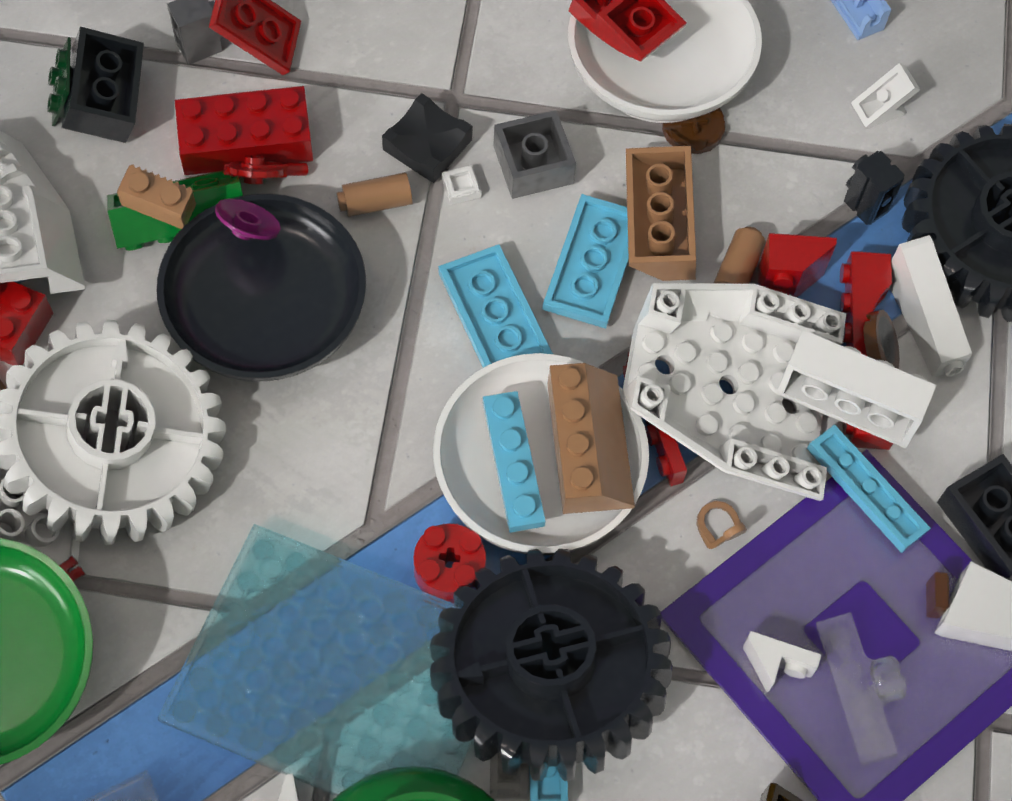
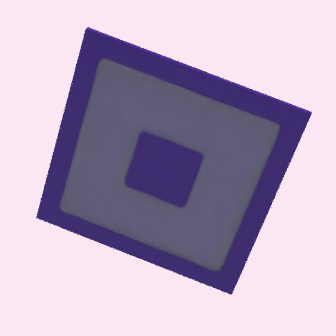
(831, 563)

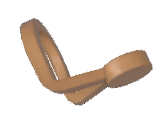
(729, 534)

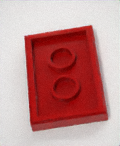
(259, 29)

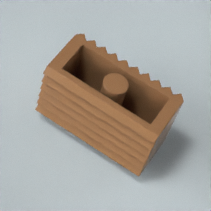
(156, 196)

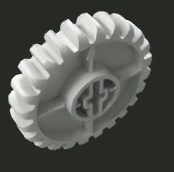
(74, 479)

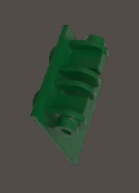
(60, 80)

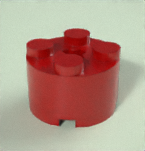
(446, 544)

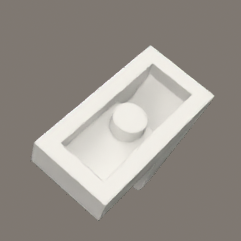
(885, 97)
(770, 654)

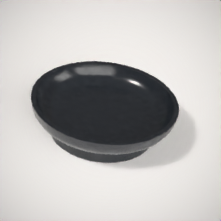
(262, 303)

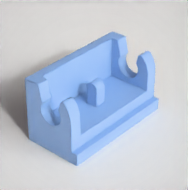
(863, 16)

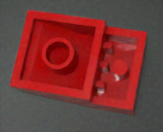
(629, 25)

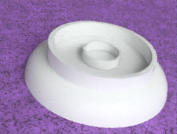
(683, 77)
(468, 468)

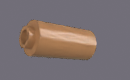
(375, 194)
(741, 257)

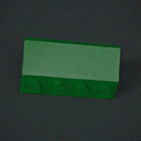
(134, 229)

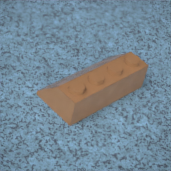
(661, 212)
(589, 439)

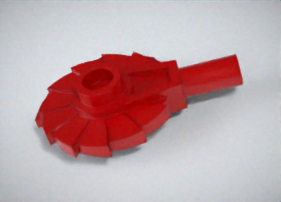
(255, 169)

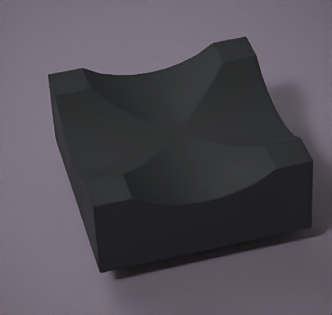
(427, 138)

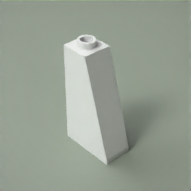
(929, 307)
(979, 609)

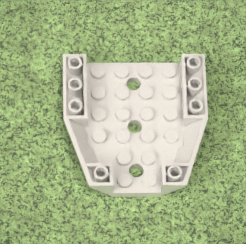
(34, 224)
(740, 338)

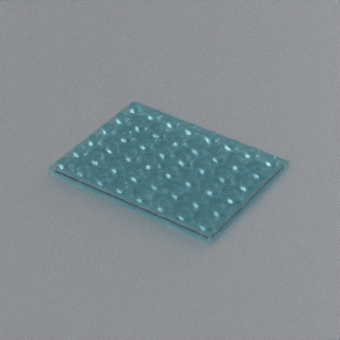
(315, 669)

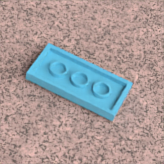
(590, 263)
(492, 306)

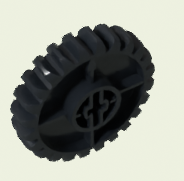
(966, 208)
(550, 664)

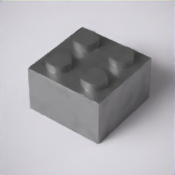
(534, 154)

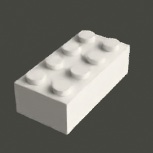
(856, 388)

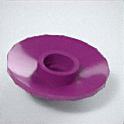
(247, 219)

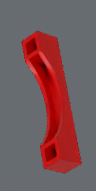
(866, 285)

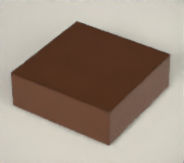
(937, 595)

